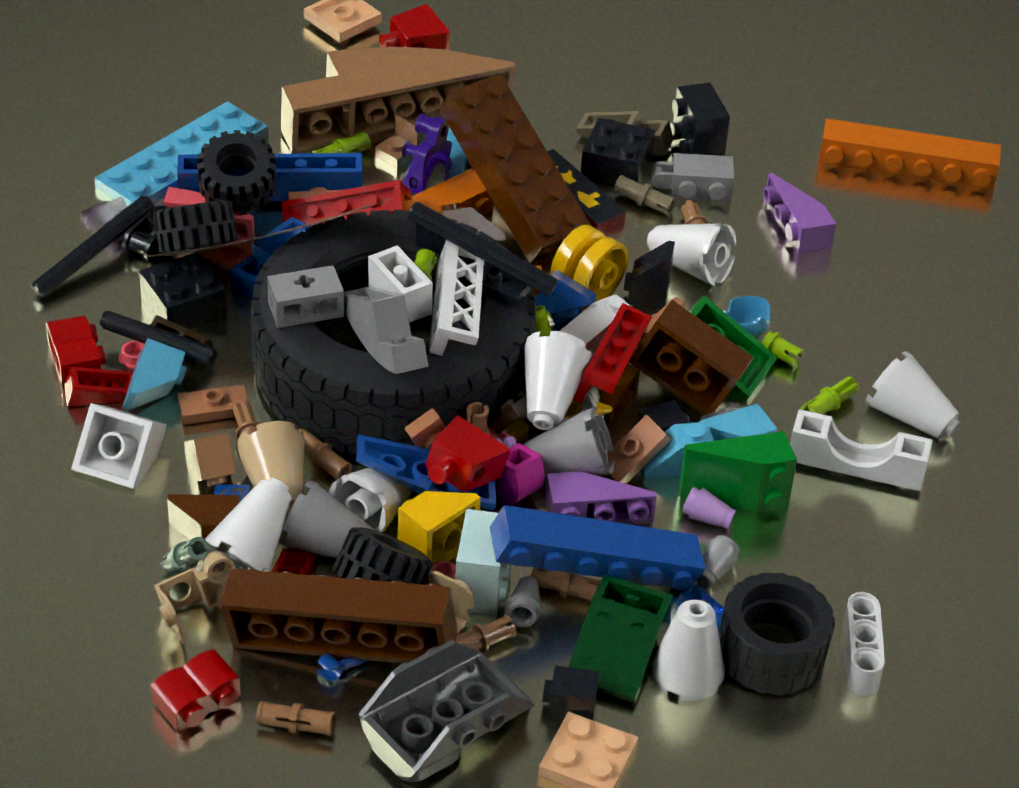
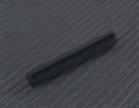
(141, 331)

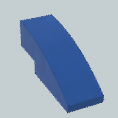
(246, 272)

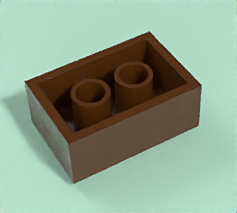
(690, 359)

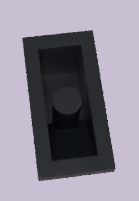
(651, 277)

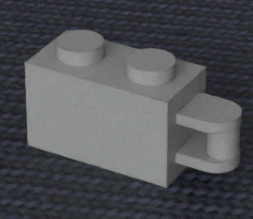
(696, 177)

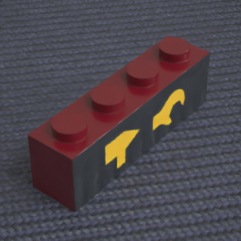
(597, 206)

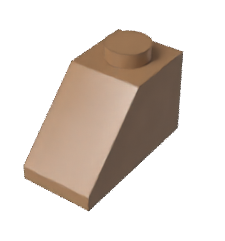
(211, 458)

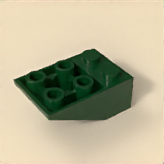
(622, 635)

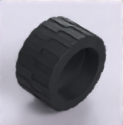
(783, 602)

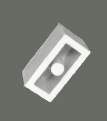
(397, 273)

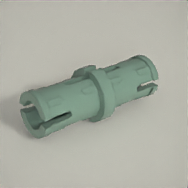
(185, 555)

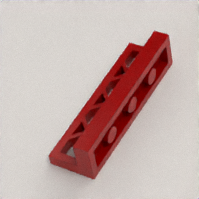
(330, 204)
(614, 351)

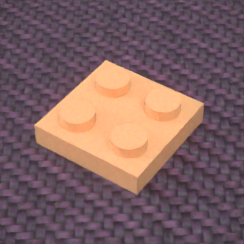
(342, 17)
(587, 754)

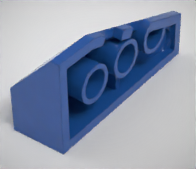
(408, 467)

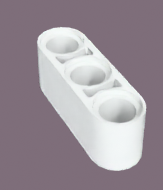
(863, 644)

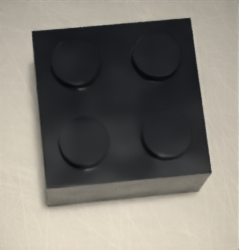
(699, 120)
(616, 151)
(184, 292)

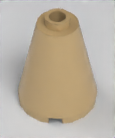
(276, 453)

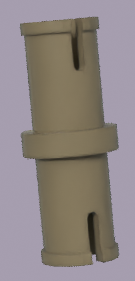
(644, 195)

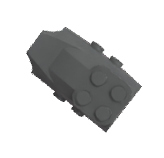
(437, 708)

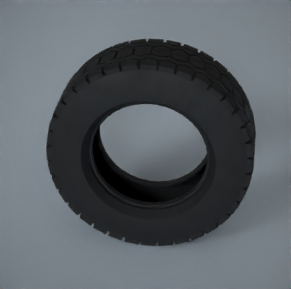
(345, 390)

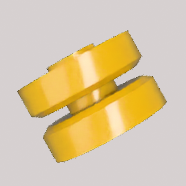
(592, 260)

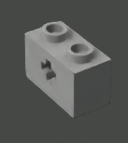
(305, 296)

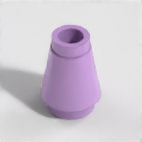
(707, 508)

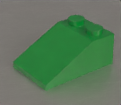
(726, 326)
(742, 472)

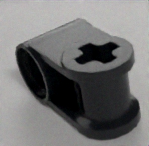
(142, 237)

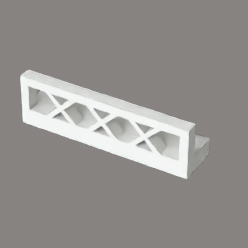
(450, 289)

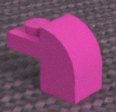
(521, 475)

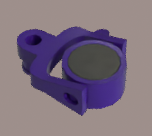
(431, 157)

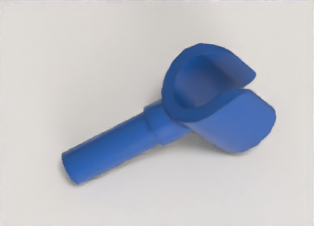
(334, 669)

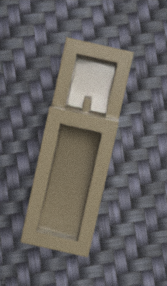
(662, 128)

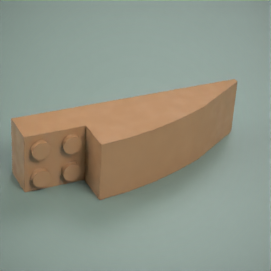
(373, 86)

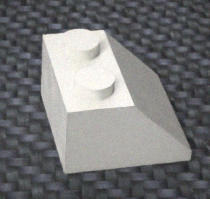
(118, 445)

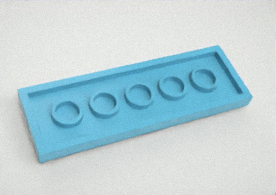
(155, 167)

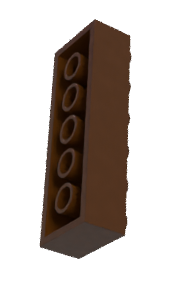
(513, 166)
(336, 615)

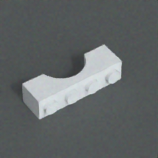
(895, 462)

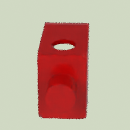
(417, 29)
(466, 456)

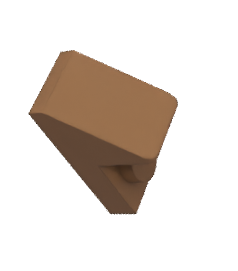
(391, 149)

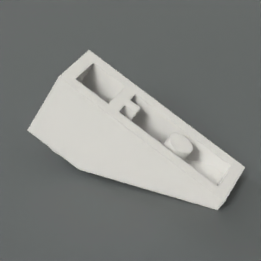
(594, 321)

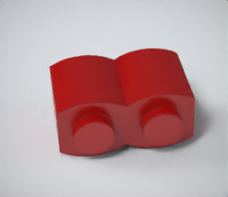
(74, 344)
(196, 689)

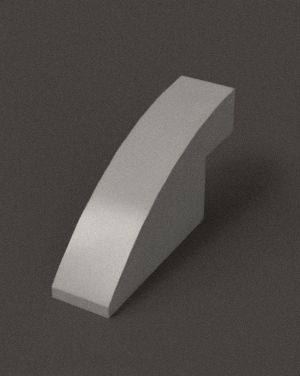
(384, 328)

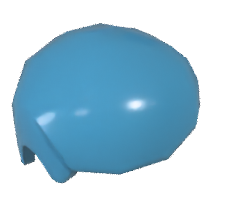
(751, 313)

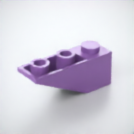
(801, 216)
(598, 498)

